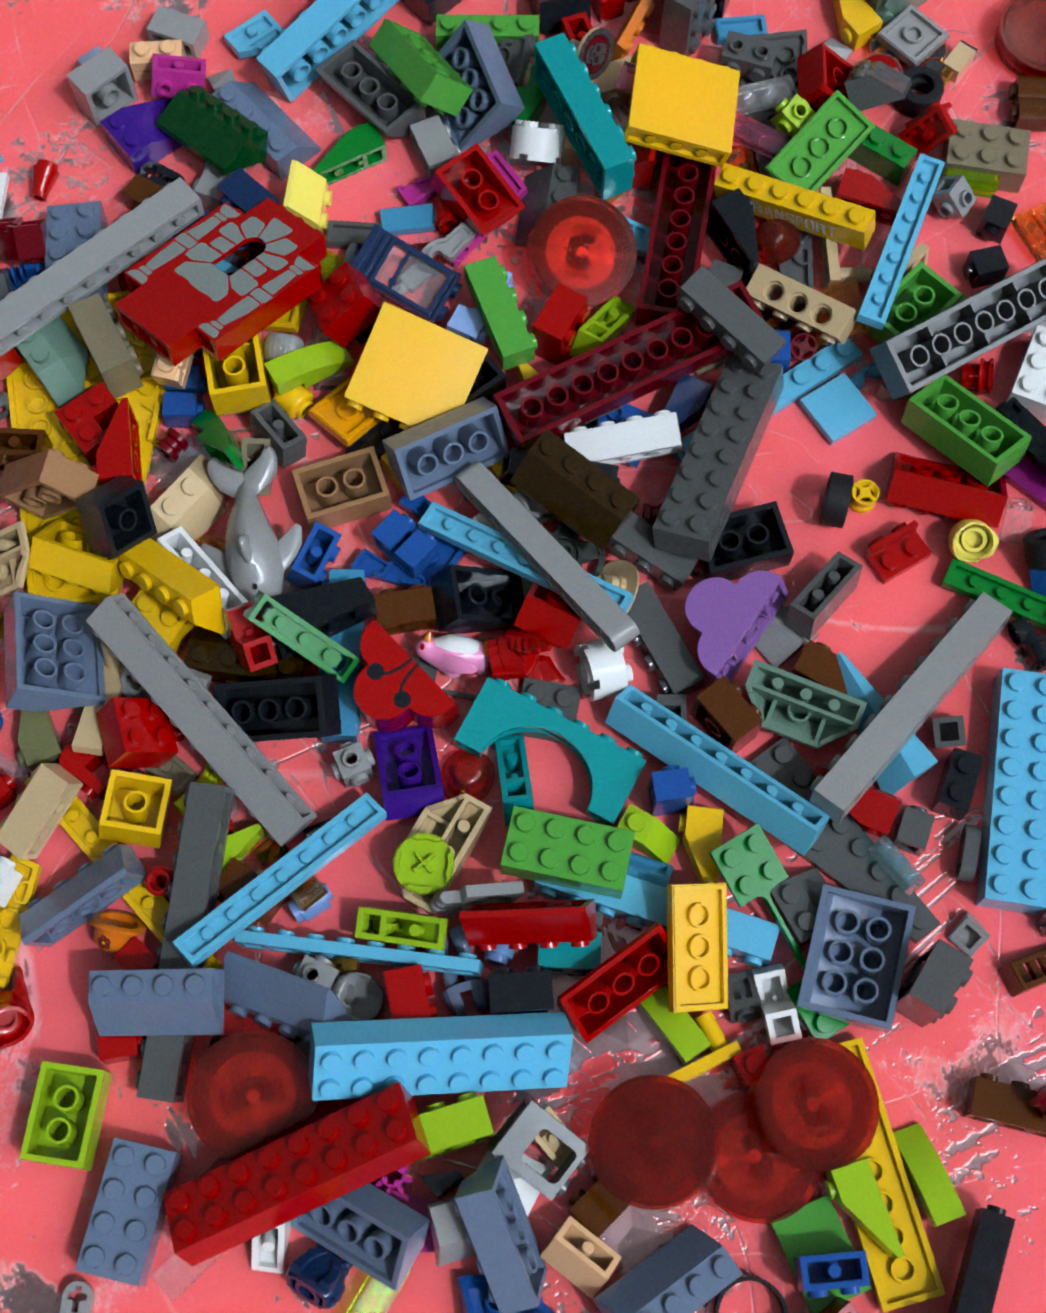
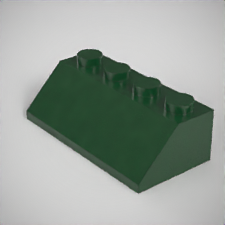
(213, 130)

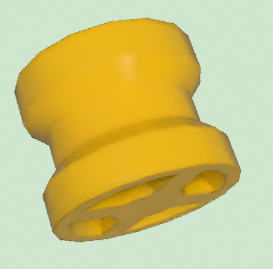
(864, 489)

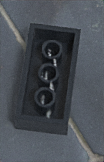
(283, 707)

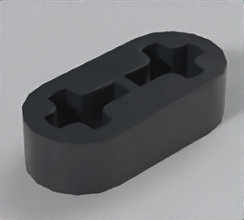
(164, 174)

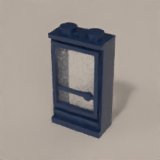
(407, 275)

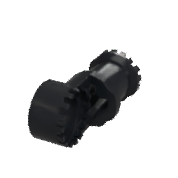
(1024, 634)

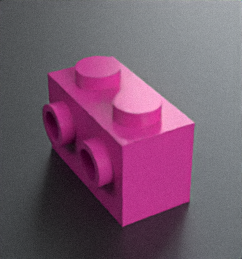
(176, 74)

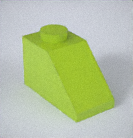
(650, 835)

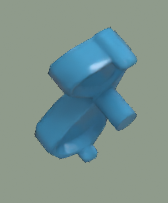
(868, 371)

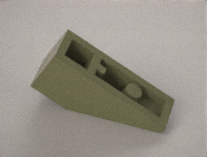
(38, 739)

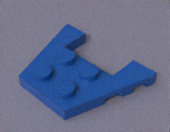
(390, 572)

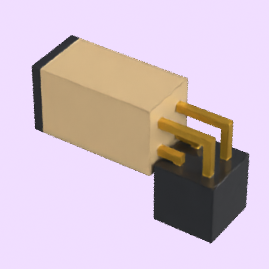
(955, 63)

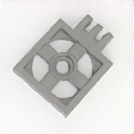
(455, 901)

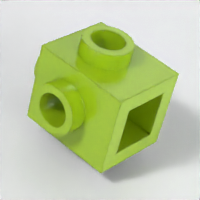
(792, 115)

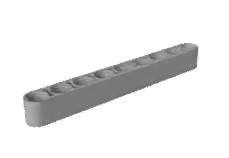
(547, 556)

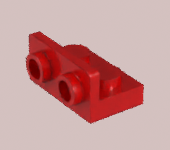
(929, 130)
(896, 552)

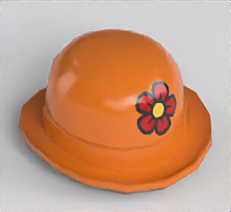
(115, 928)

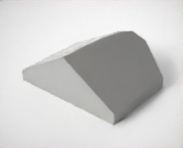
(780, 642)
(448, 1233)

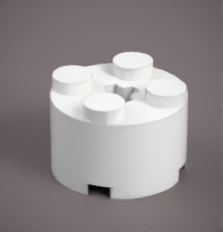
(536, 143)
(601, 670)

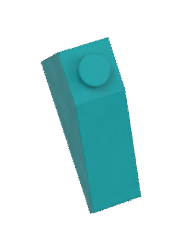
(513, 775)

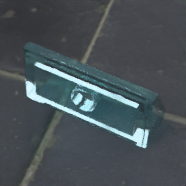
(897, 865)

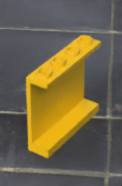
(682, 105)
(413, 369)

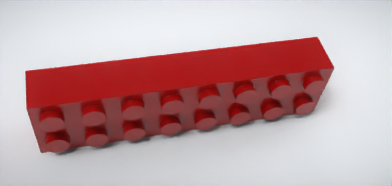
(295, 1174)

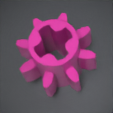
(398, 1183)

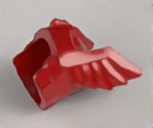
(518, 656)
(15, 1013)

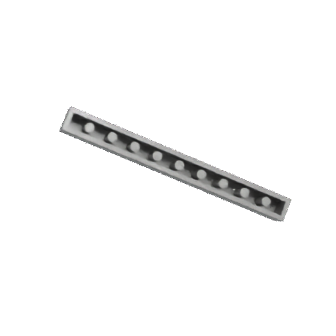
(96, 262)
(909, 708)
(201, 718)

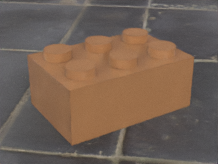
(46, 483)
(342, 488)

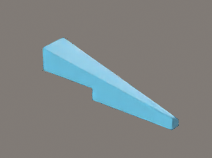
(912, 759)

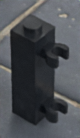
(1020, 416)
(982, 1261)

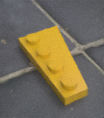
(10, 920)

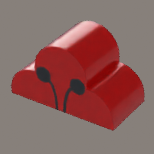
(396, 689)

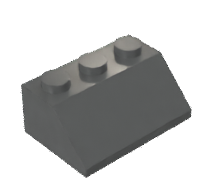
(544, 190)

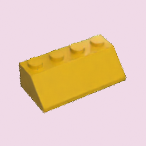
(175, 584)

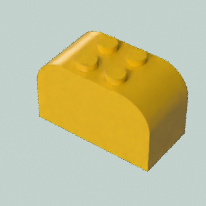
(239, 379)

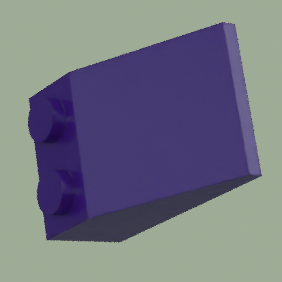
(135, 134)
(408, 771)

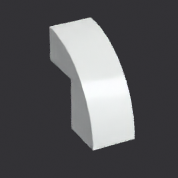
(776, 1006)

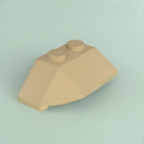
(189, 502)
(13, 558)
(460, 825)

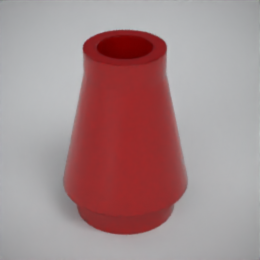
(43, 179)
(444, 217)
(154, 882)

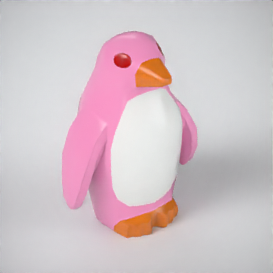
(454, 653)

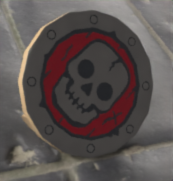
(595, 50)

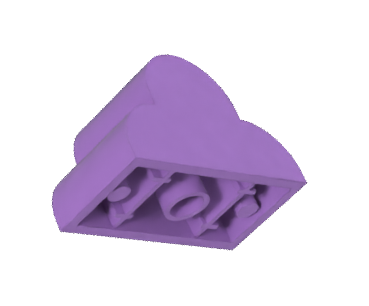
(732, 618)

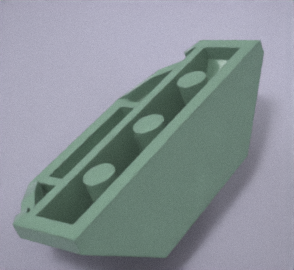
(56, 360)
(802, 707)

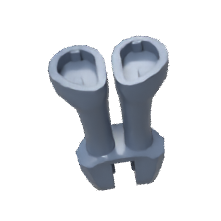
(453, 988)

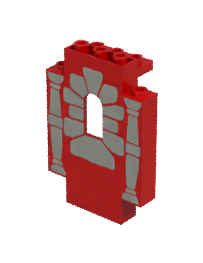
(190, 304)

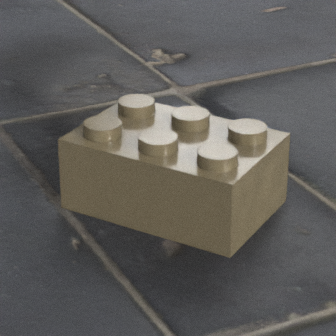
(989, 150)
(107, 344)

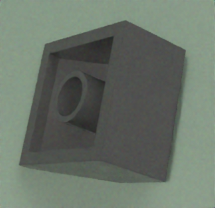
(875, 85)
(798, 903)

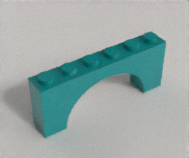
(505, 712)

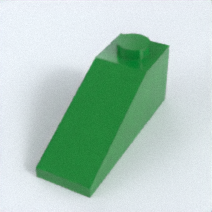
(353, 153)

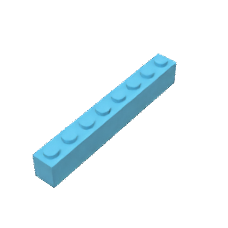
(717, 769)
(647, 904)

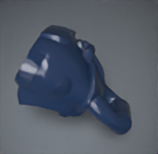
(318, 1277)

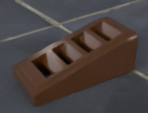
(1016, 976)

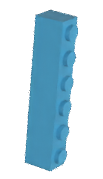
(350, 640)

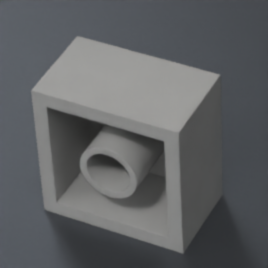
(102, 85)

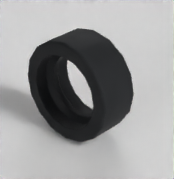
(836, 500)

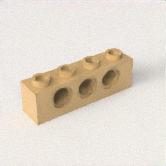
(836, 329)

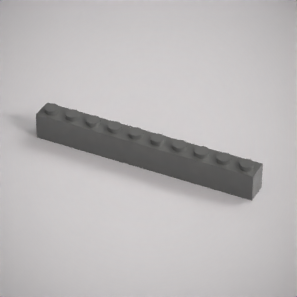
(191, 898)

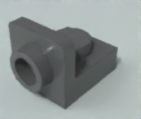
(743, 998)

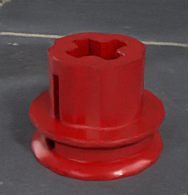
(984, 369)

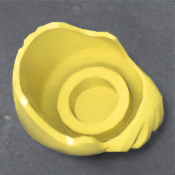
(972, 540)

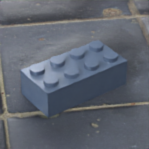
(70, 226)
(128, 1212)

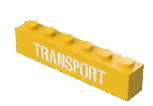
(800, 206)

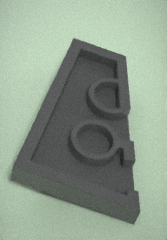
(517, 56)

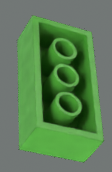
(420, 68)
(966, 429)
(567, 852)

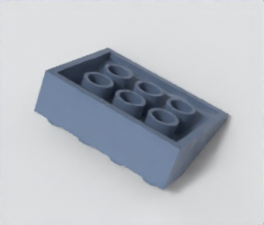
(494, 96)
(51, 654)
(856, 958)

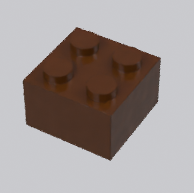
(727, 714)

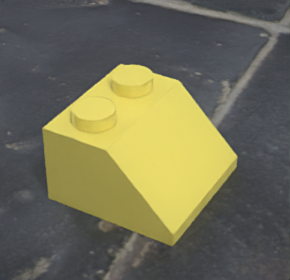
(307, 196)

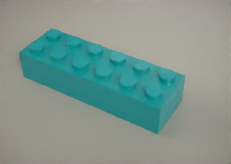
(585, 117)

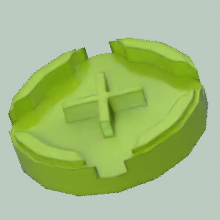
(423, 864)

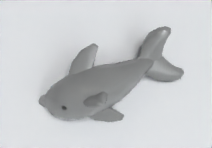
(252, 552)

